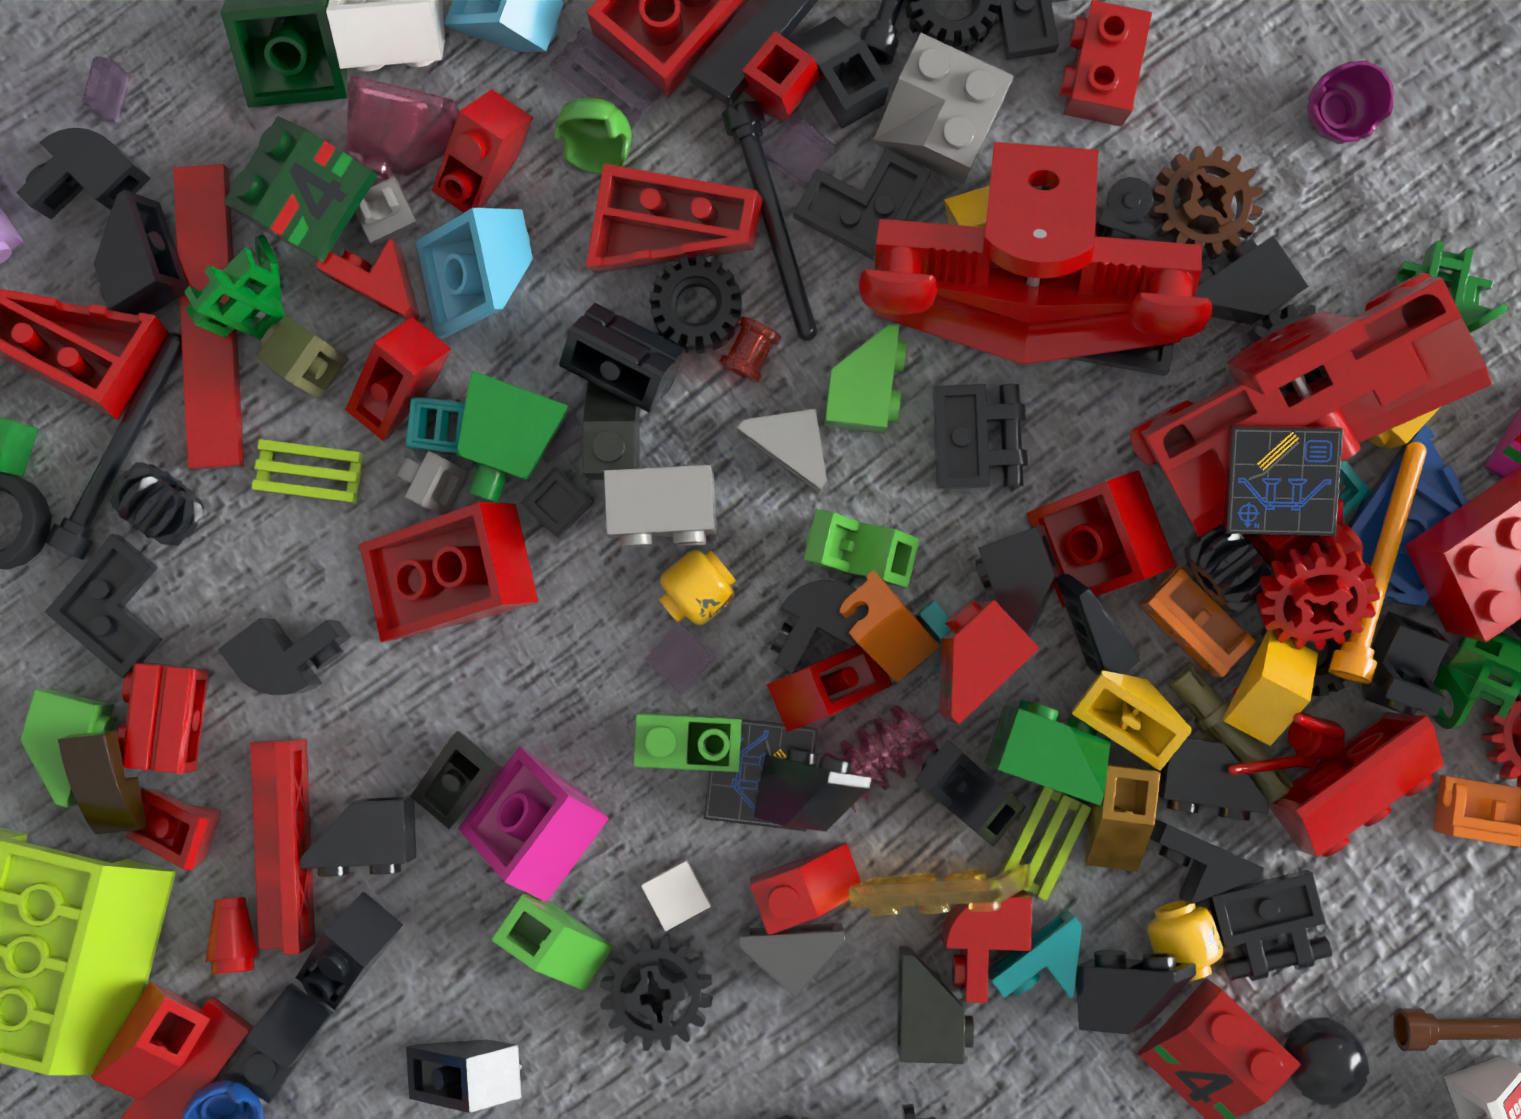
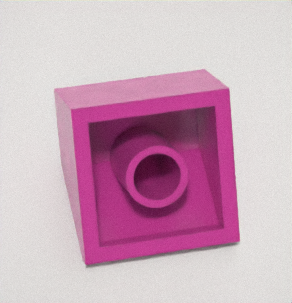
(532, 825)

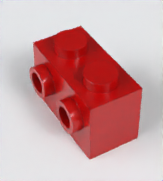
(1106, 62)

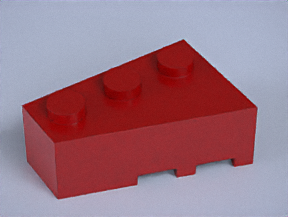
(664, 217)
(79, 348)

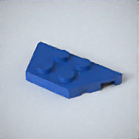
(1434, 499)

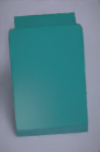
(1051, 947)

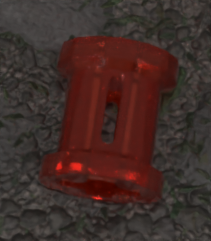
(750, 349)

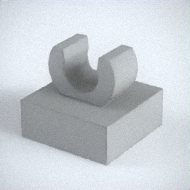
(385, 212)
(432, 482)

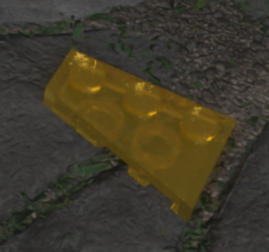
(970, 887)

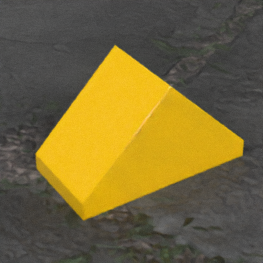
(1272, 689)
(1133, 716)

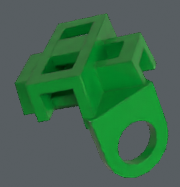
(1464, 288)
(251, 291)
(1468, 678)

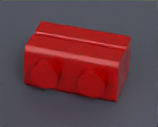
(163, 717)

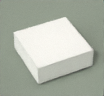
(676, 895)

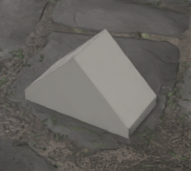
(791, 442)

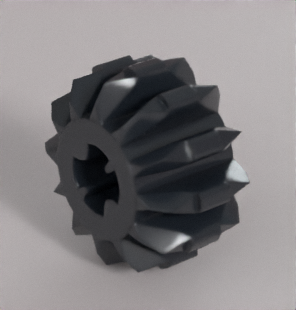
(156, 504)
(1227, 568)

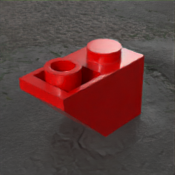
(481, 150)
(151, 1042)

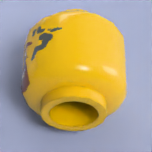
(696, 587)
(1187, 933)

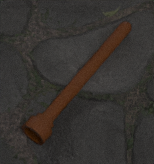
(1418, 1030)

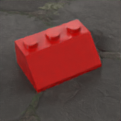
(1359, 785)

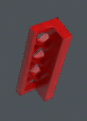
(280, 841)

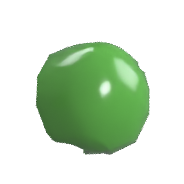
(593, 134)

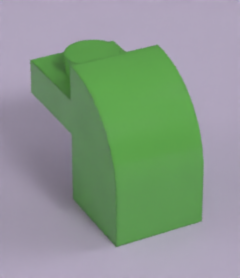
(859, 548)

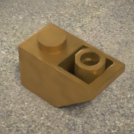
(1124, 820)

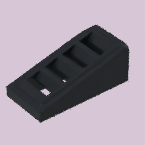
(1097, 633)

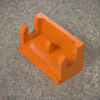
(1196, 623)
(889, 630)
(1478, 811)

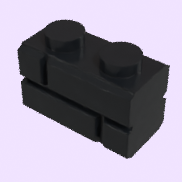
(621, 357)

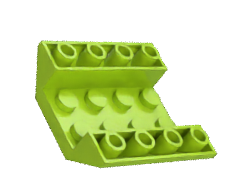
(72, 951)

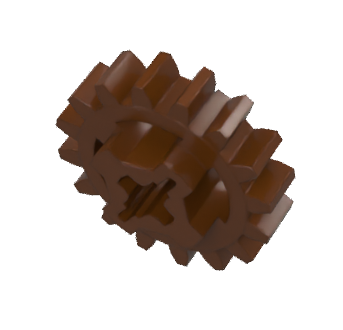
(1197, 185)

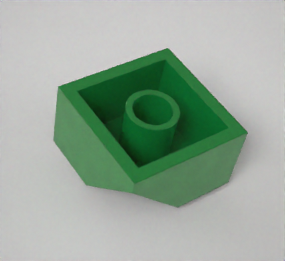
(1050, 753)

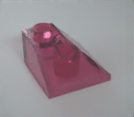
(396, 126)

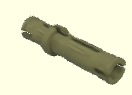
(1209, 712)

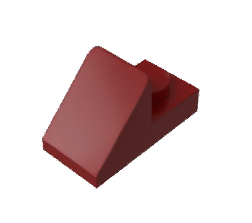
(386, 283)
(176, 829)

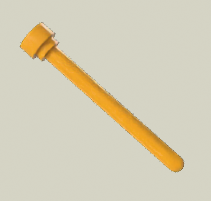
(1355, 657)

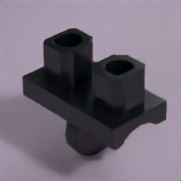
(1127, 204)

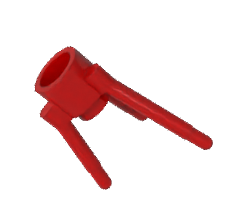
(1309, 737)

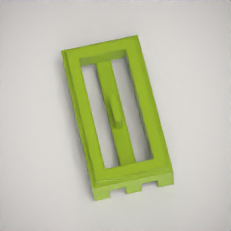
(265, 465)
(1064, 847)

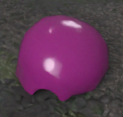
(1350, 101)

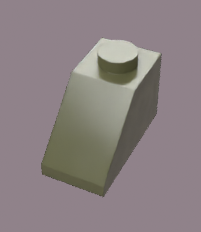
(301, 357)

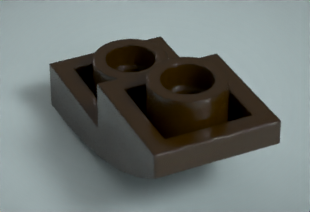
(99, 783)

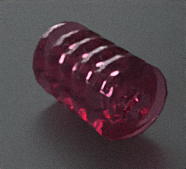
(887, 749)

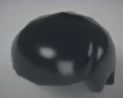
(1330, 1060)

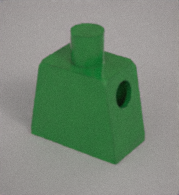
(505, 432)

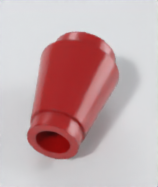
(231, 937)

